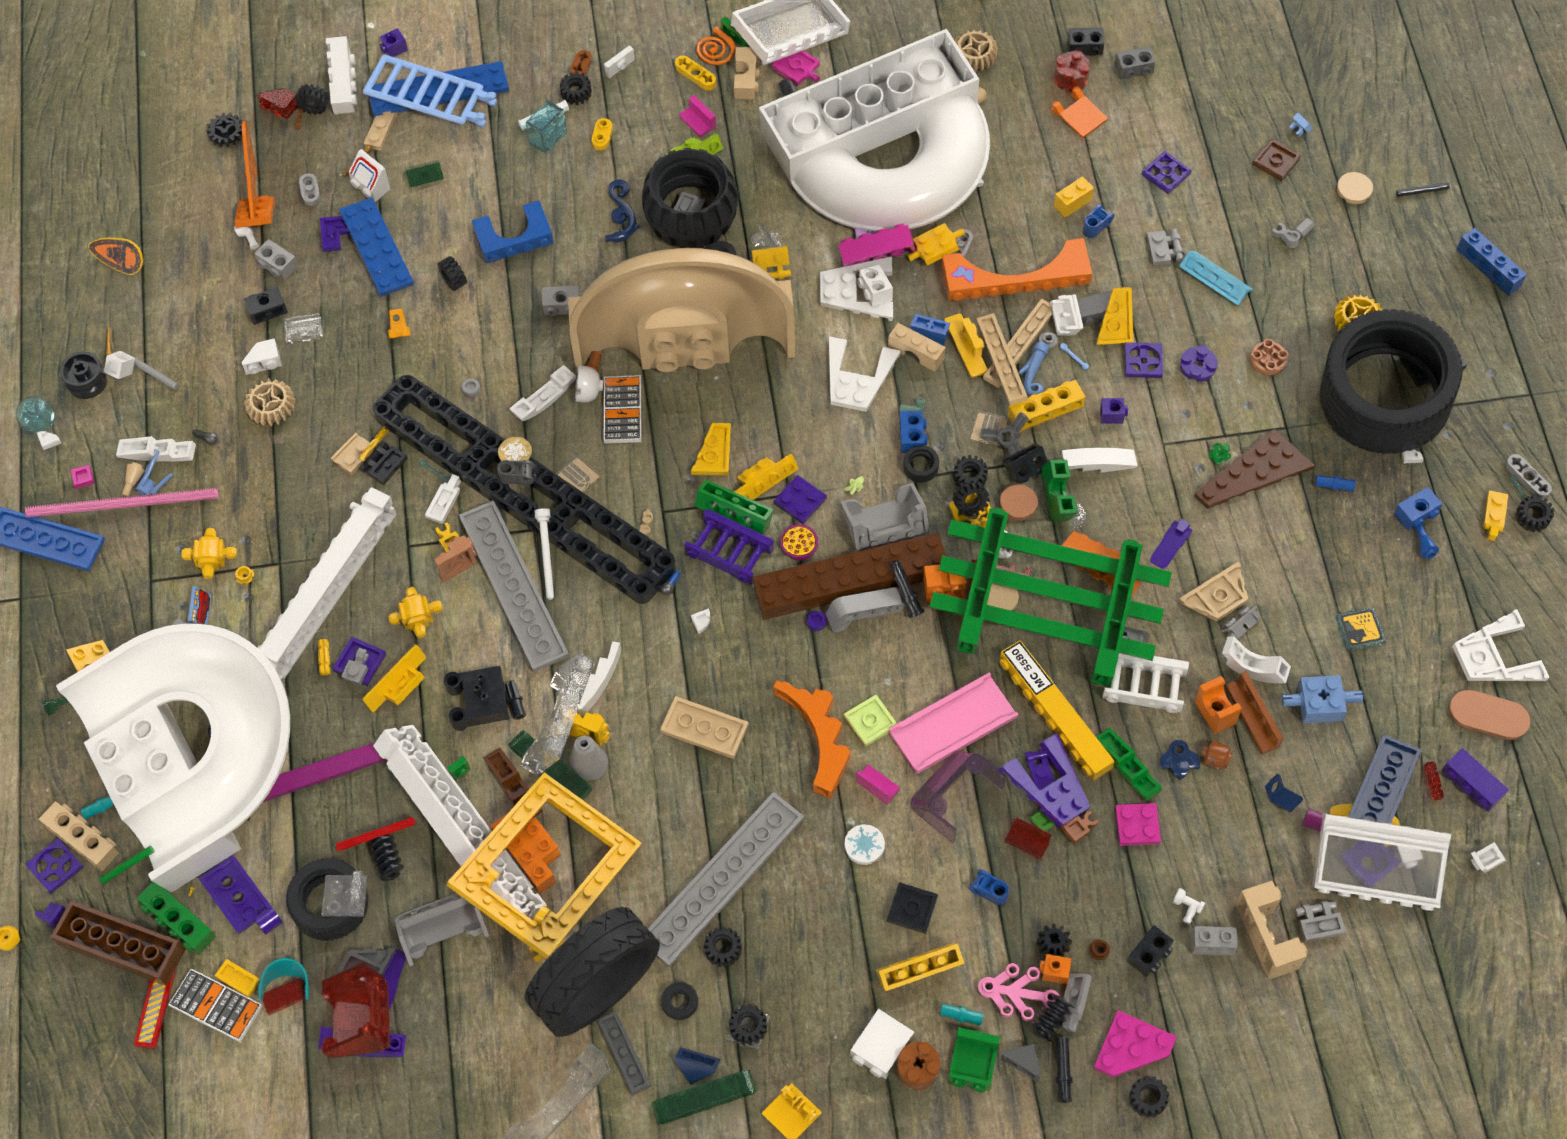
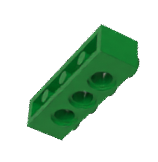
(733, 506)
(156, 895)

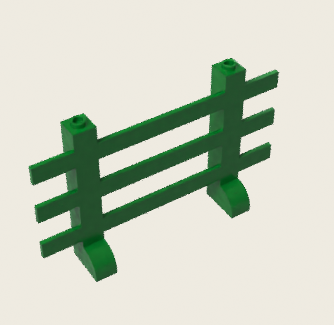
(1117, 604)

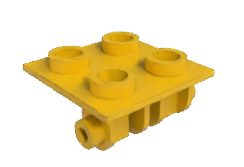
(87, 654)
(791, 1112)

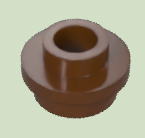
(1099, 944)

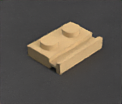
(348, 455)

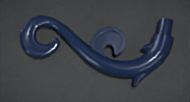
(617, 213)

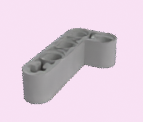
(862, 606)

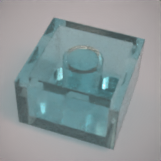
(546, 126)

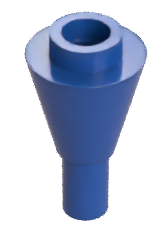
(1428, 548)

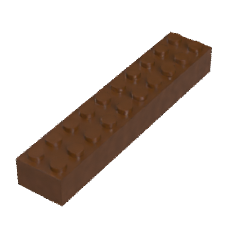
(844, 575)

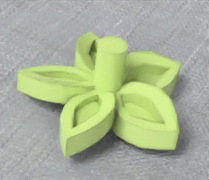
(855, 485)

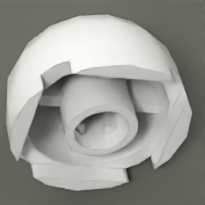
(587, 384)

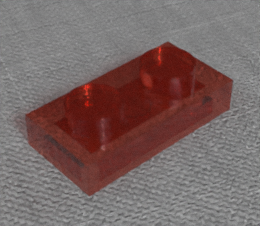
(284, 996)

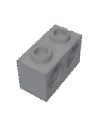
(276, 260)
(1214, 940)

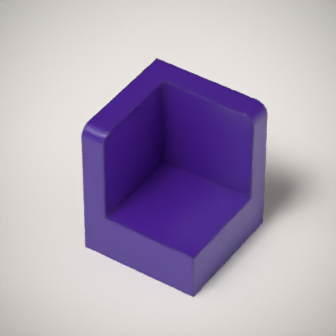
(51, 915)

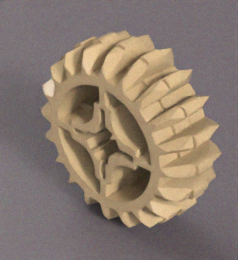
(977, 48)
(266, 397)

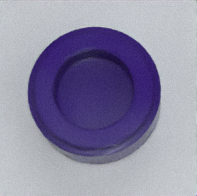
(816, 621)

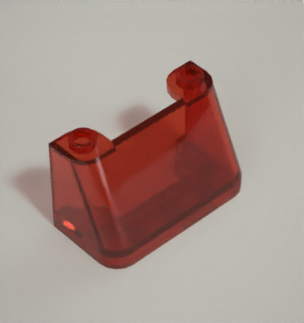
(359, 1012)

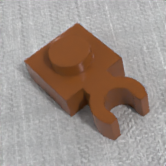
(1077, 828)

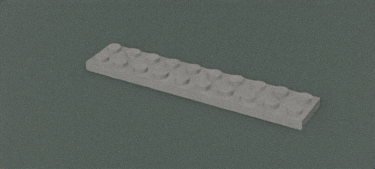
(514, 586)
(723, 877)

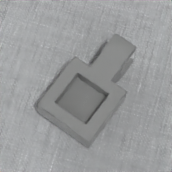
(356, 670)

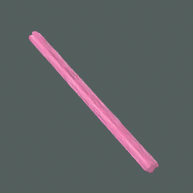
(121, 503)

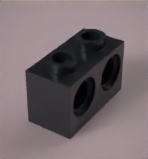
(1087, 40)
(1025, 459)
(1147, 949)

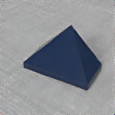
(695, 1064)

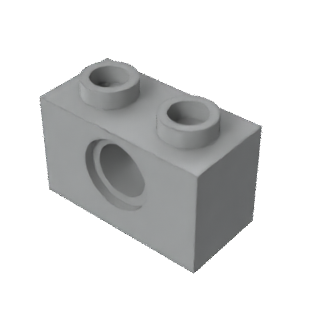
(553, 295)

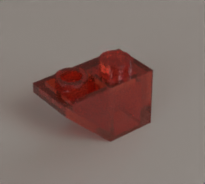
(278, 101)

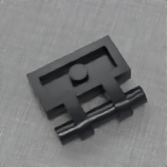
(386, 466)

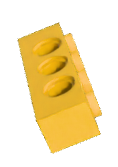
(1056, 406)
(920, 966)

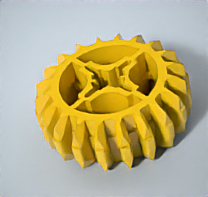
(1355, 307)

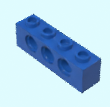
(1491, 261)

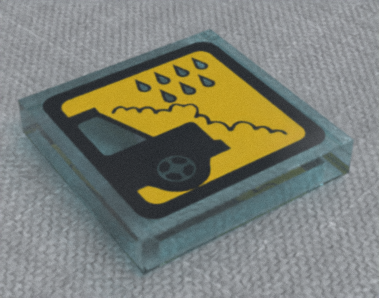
(1360, 629)

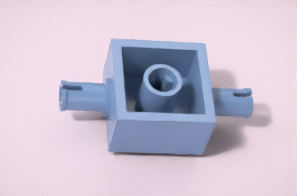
(1321, 699)

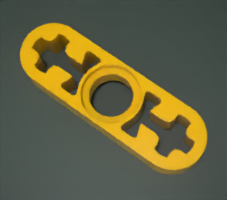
(697, 79)

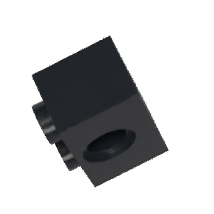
(259, 311)

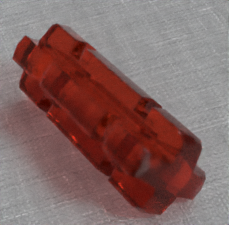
(1434, 781)

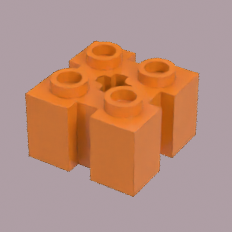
(942, 583)

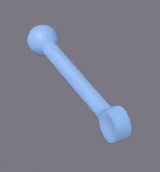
(1063, 347)

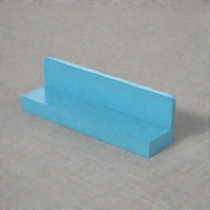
(1215, 277)

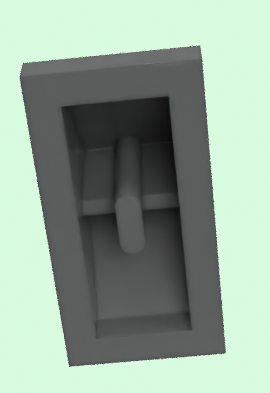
(1024, 1060)

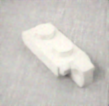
(443, 500)

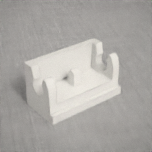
(1066, 315)

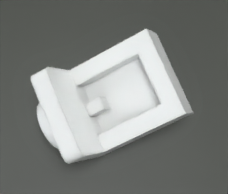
(1487, 858)

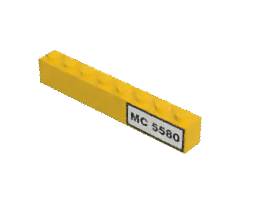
(1056, 710)

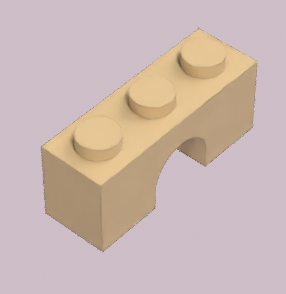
(745, 84)
(928, 351)

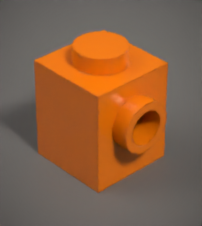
(1055, 969)

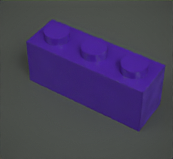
(1475, 780)

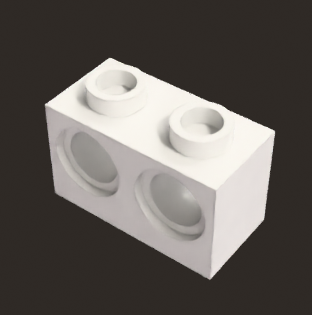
(875, 285)

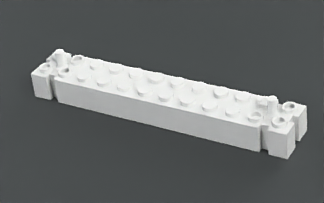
(328, 580)
(451, 811)

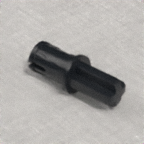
(515, 700)

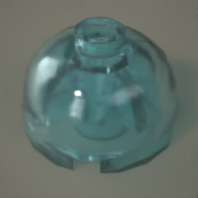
(35, 414)

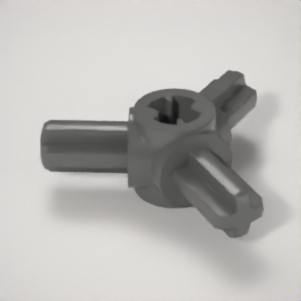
(1013, 430)

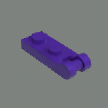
(1041, 773)

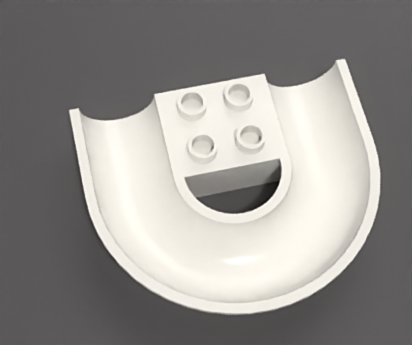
(909, 90)
(145, 760)

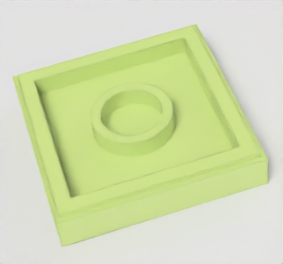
(869, 720)

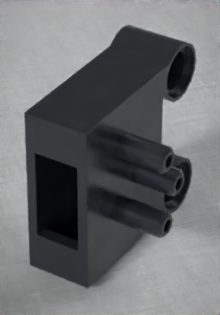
(483, 696)

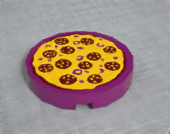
(799, 542)

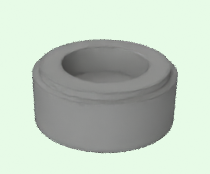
(471, 388)

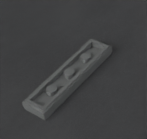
(624, 1053)

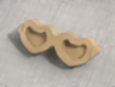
(646, 520)

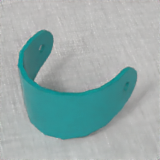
(281, 968)

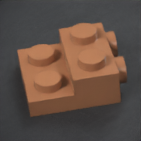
(457, 559)

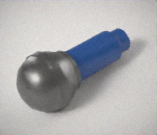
(668, 587)

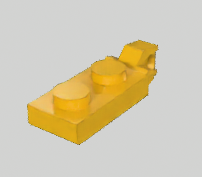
(1495, 513)

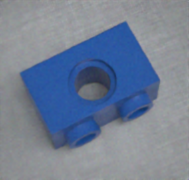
(1423, 500)

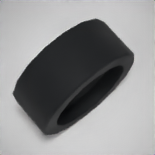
(918, 451)

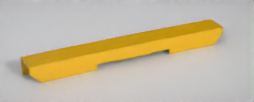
(373, 444)

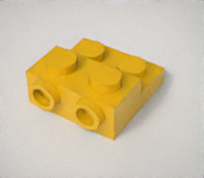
(592, 726)

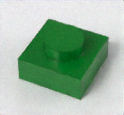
(459, 768)

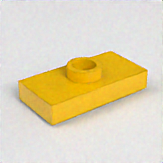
(237, 978)

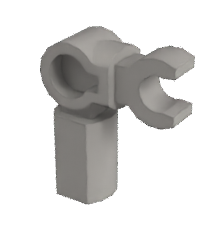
(1290, 237)

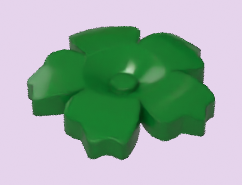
(1220, 453)

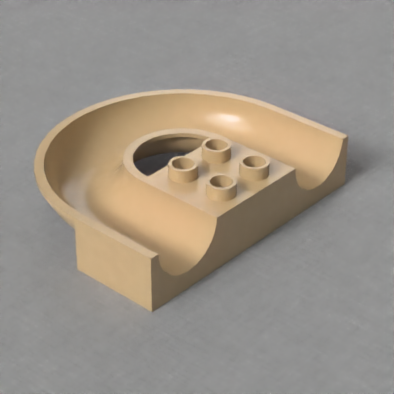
(681, 309)

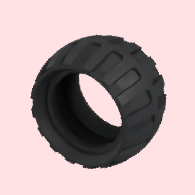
(684, 169)

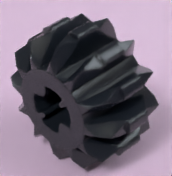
(1048, 935)

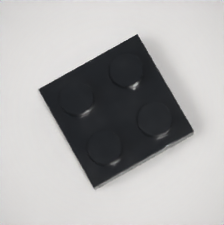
(912, 908)

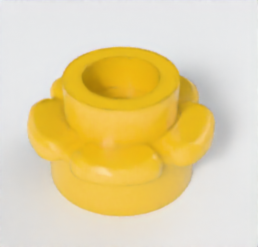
(241, 571)

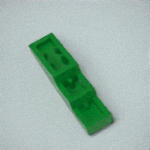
(1129, 765)

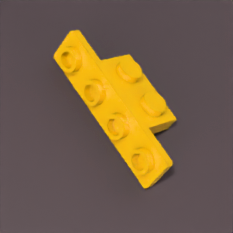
(968, 344)
(765, 476)
(398, 681)

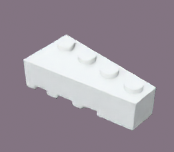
(341, 75)

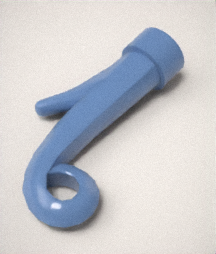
(1039, 352)

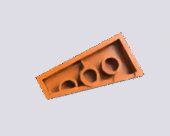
(1083, 543)

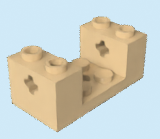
(1253, 906)

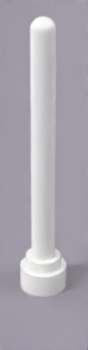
(542, 517)

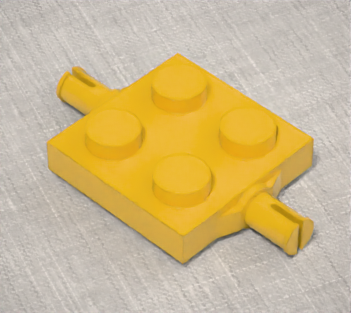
(936, 243)

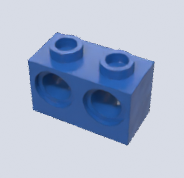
(910, 431)

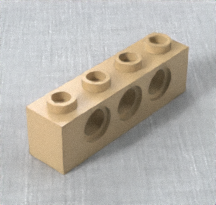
(99, 856)

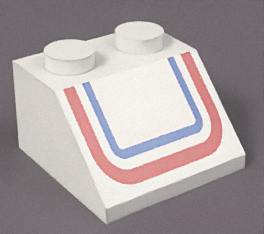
(369, 176)

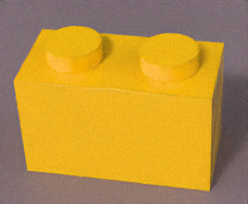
(1073, 197)

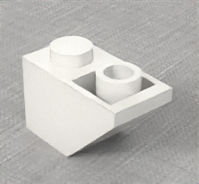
(262, 357)

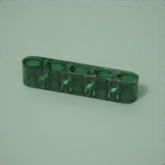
(558, 771)
(703, 1097)

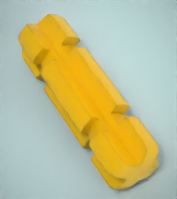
(323, 657)

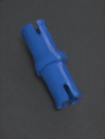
(1335, 483)

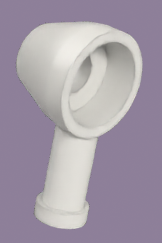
(248, 232)

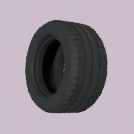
(297, 895)

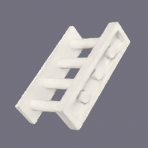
(1159, 665)

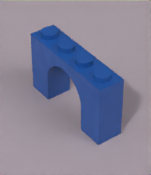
(496, 247)

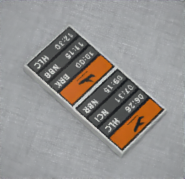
(622, 409)
(215, 1005)

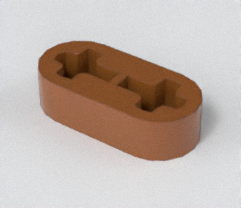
(577, 63)

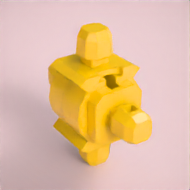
(209, 553)
(415, 612)

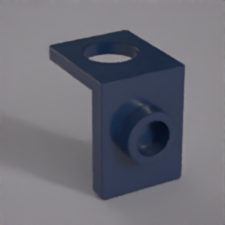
(1282, 796)

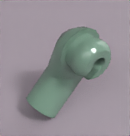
(918, 406)

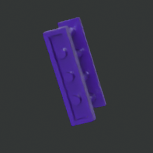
(729, 528)

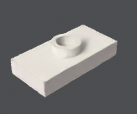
(619, 61)

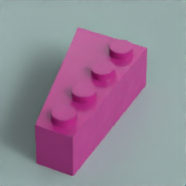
(877, 246)

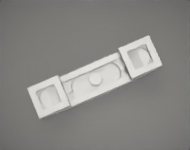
(545, 396)

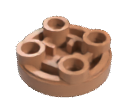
(1268, 357)
(1019, 502)

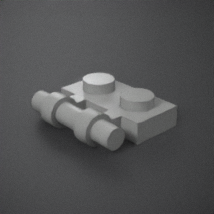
(1159, 249)
(1323, 926)

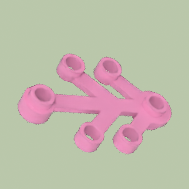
(1014, 991)

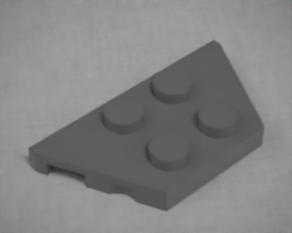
(376, 959)

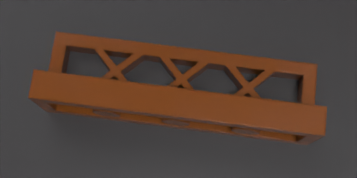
(1255, 714)

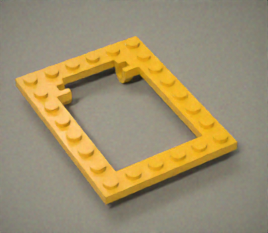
(477, 876)

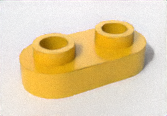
(602, 132)

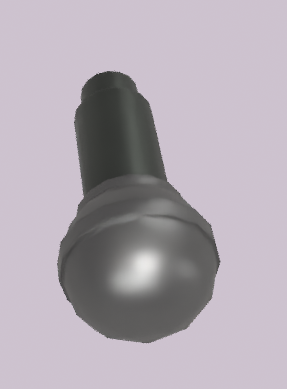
(211, 438)

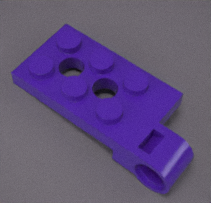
(253, 907)

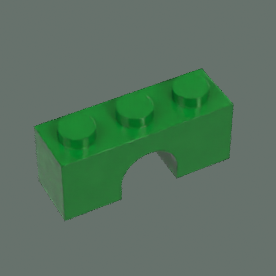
(1055, 476)

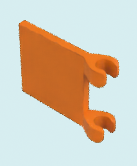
(1080, 116)

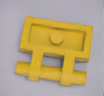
(773, 257)

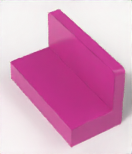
(698, 117)
(877, 784)

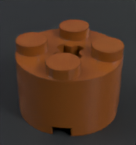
(924, 1055)

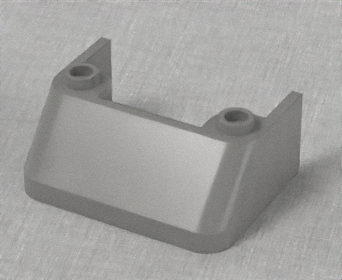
(437, 922)

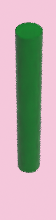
(126, 865)

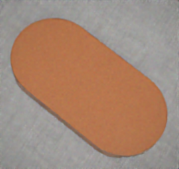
(1489, 714)

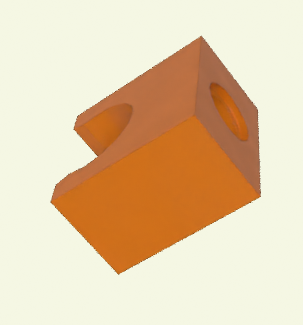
(1213, 695)

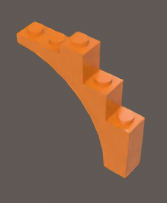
(827, 731)

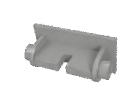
(1247, 617)

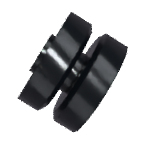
(83, 375)

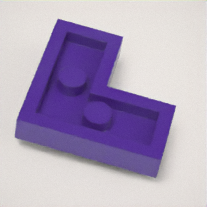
(330, 231)

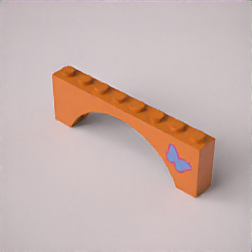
(968, 281)

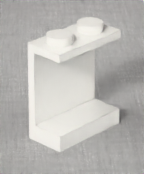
(881, 1044)

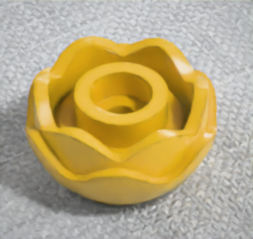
(12, 940)

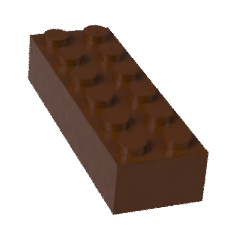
(118, 943)

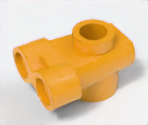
(398, 328)

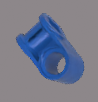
(1097, 221)
(986, 885)

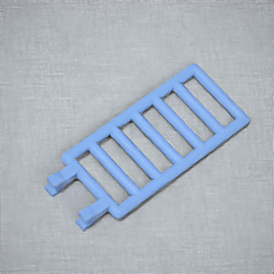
(478, 118)

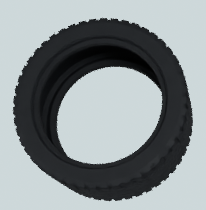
(1399, 335)

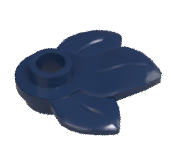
(1179, 762)

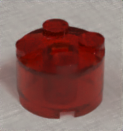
(1072, 70)

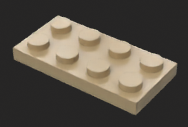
(704, 727)

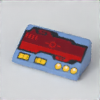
(199, 606)

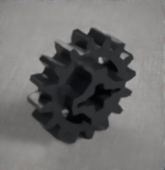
(225, 129)

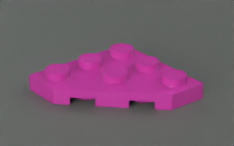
(1132, 1045)

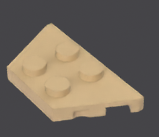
(1218, 595)

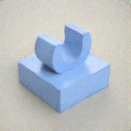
(1302, 124)

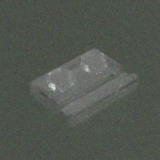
(303, 328)

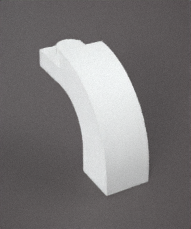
(1260, 668)

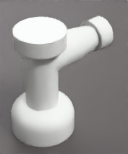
(1194, 906)

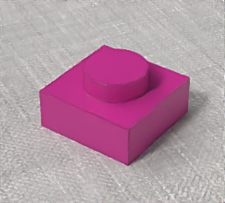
(82, 476)

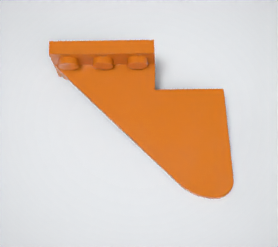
(252, 210)

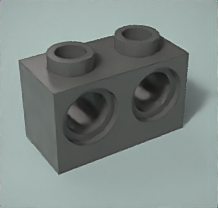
(1135, 62)

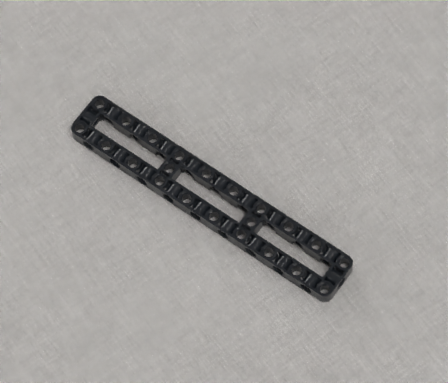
(559, 490)

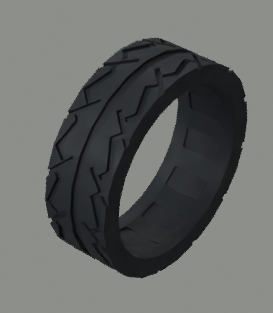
(591, 971)

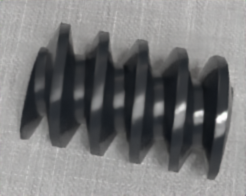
(386, 858)
(1052, 1016)

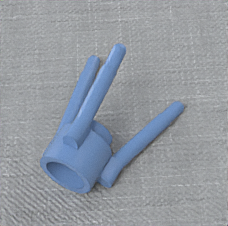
(146, 485)

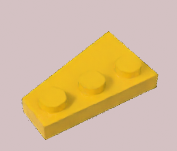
(1118, 318)
(715, 453)

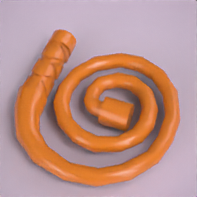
(713, 50)

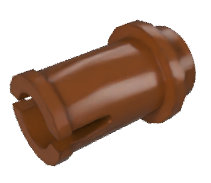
(594, 360)

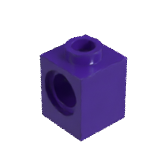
(393, 43)
(1108, 416)

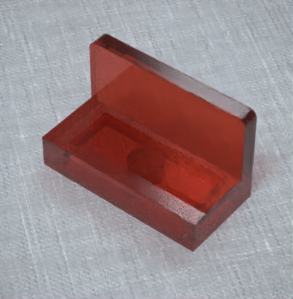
(1028, 838)

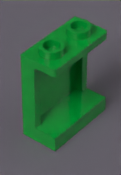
(973, 1060)

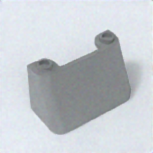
(887, 521)

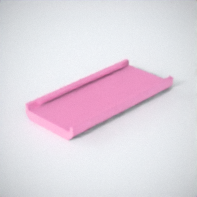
(952, 723)

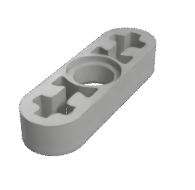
(1528, 469)

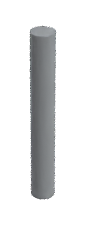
(162, 378)

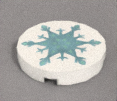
(864, 844)

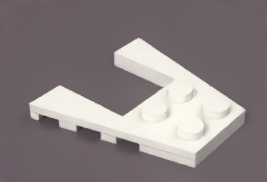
(840, 293)
(854, 389)
(1482, 661)

